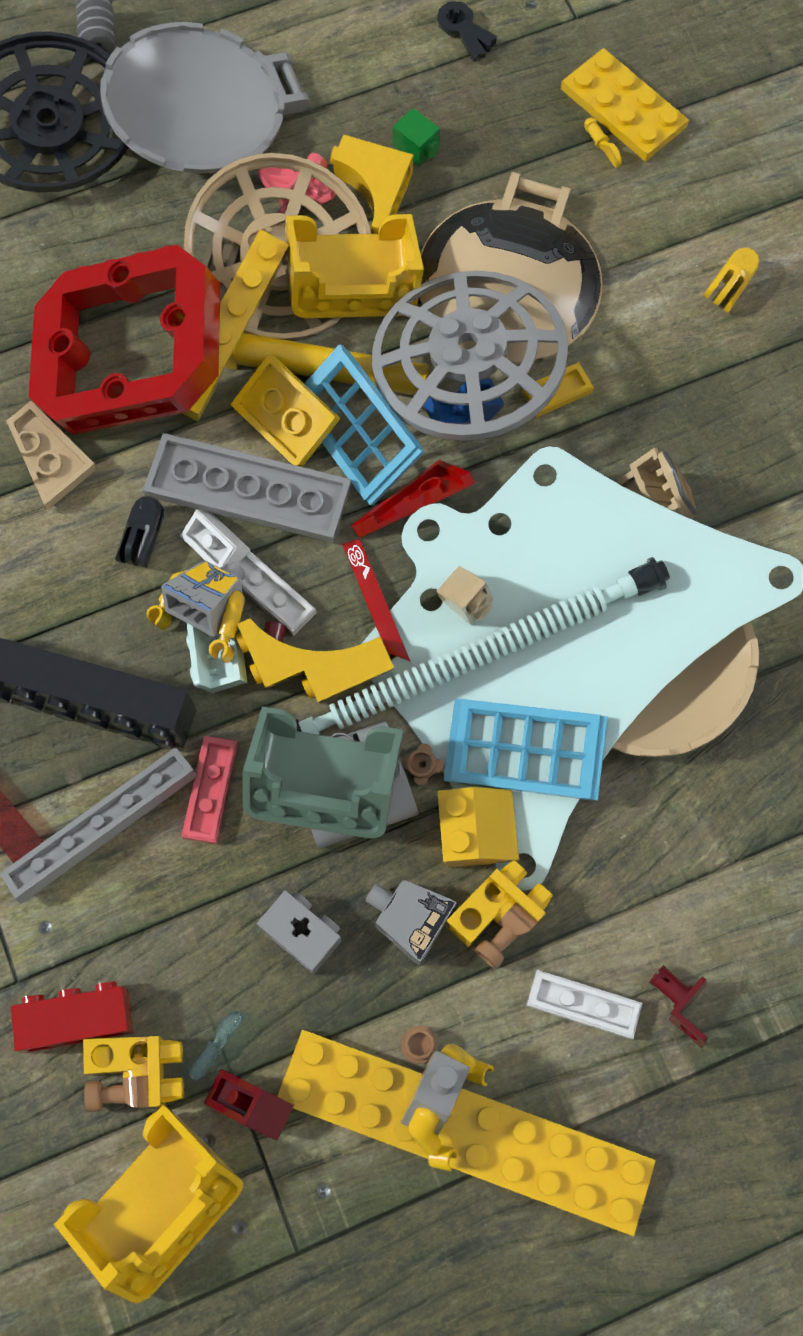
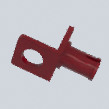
(682, 997)

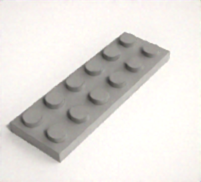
(247, 487)

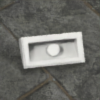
(213, 540)

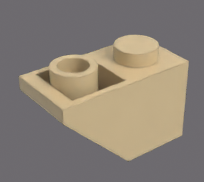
(466, 595)

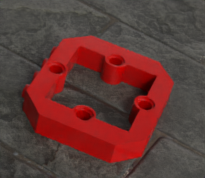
(189, 320)

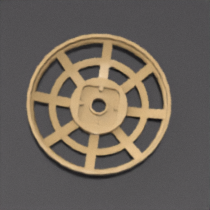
(271, 223)

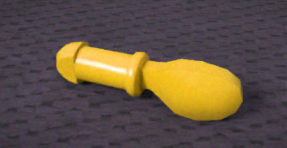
(601, 141)

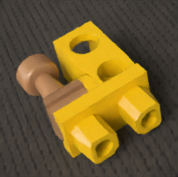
(505, 904)
(142, 1069)

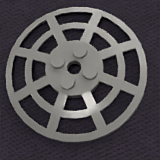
(472, 363)

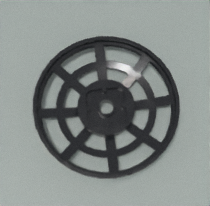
(55, 102)

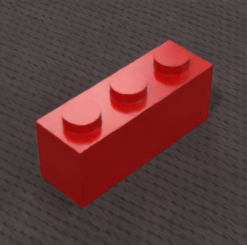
(71, 1017)

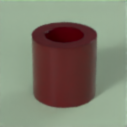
(275, 630)

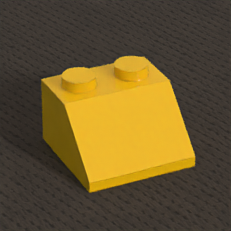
(477, 826)

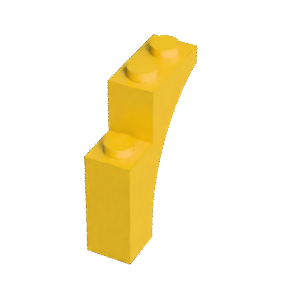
(326, 671)

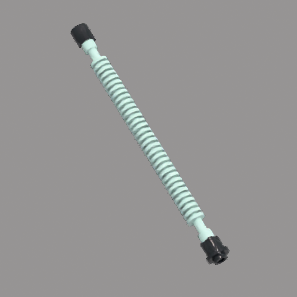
(639, 581)

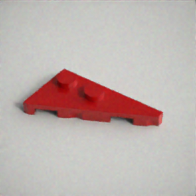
(427, 488)

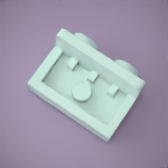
(210, 673)

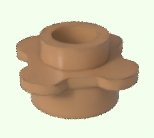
(413, 762)

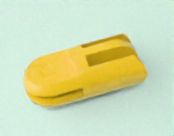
(736, 275)

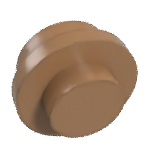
(418, 1044)

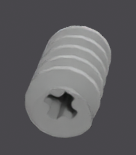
(96, 23)

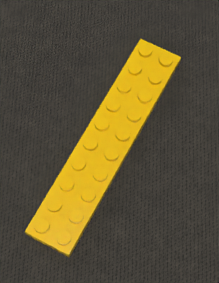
(490, 1137)

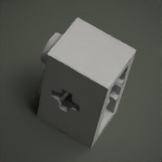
(279, 926)

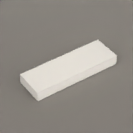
(274, 595)
(584, 1004)

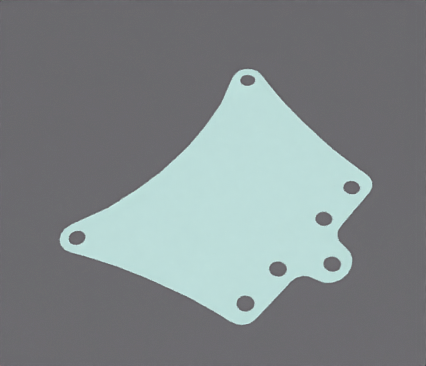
(612, 665)

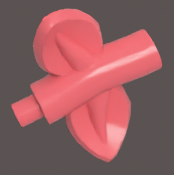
(287, 179)

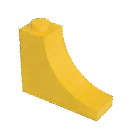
(375, 172)

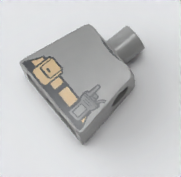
(411, 917)

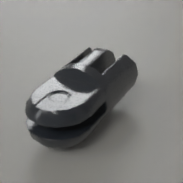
(140, 532)

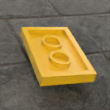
(285, 411)

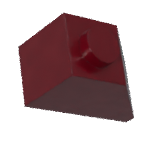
(248, 1104)

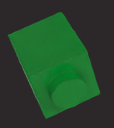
(416, 136)

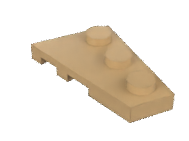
(48, 454)

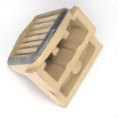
(660, 481)

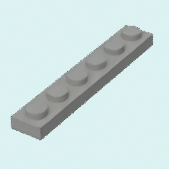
(97, 825)

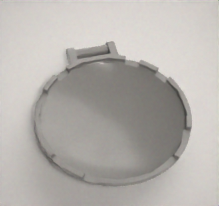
(196, 96)

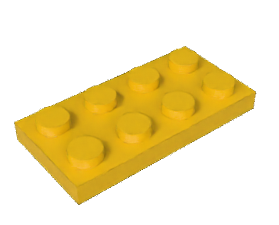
(624, 104)

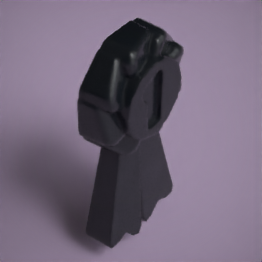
(457, 19)

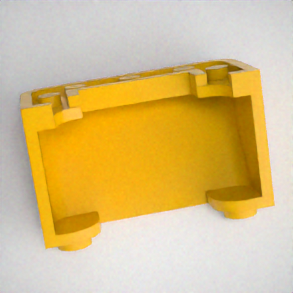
(351, 271)
(152, 1210)

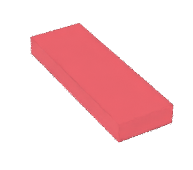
(210, 790)

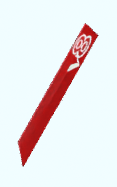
(375, 599)

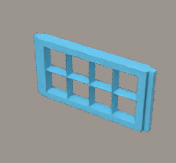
(400, 463)
(591, 757)

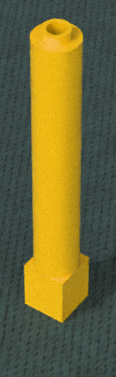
(306, 358)

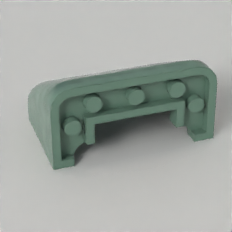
(320, 778)

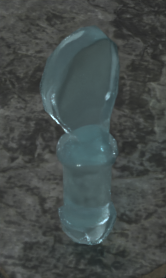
(224, 1032)

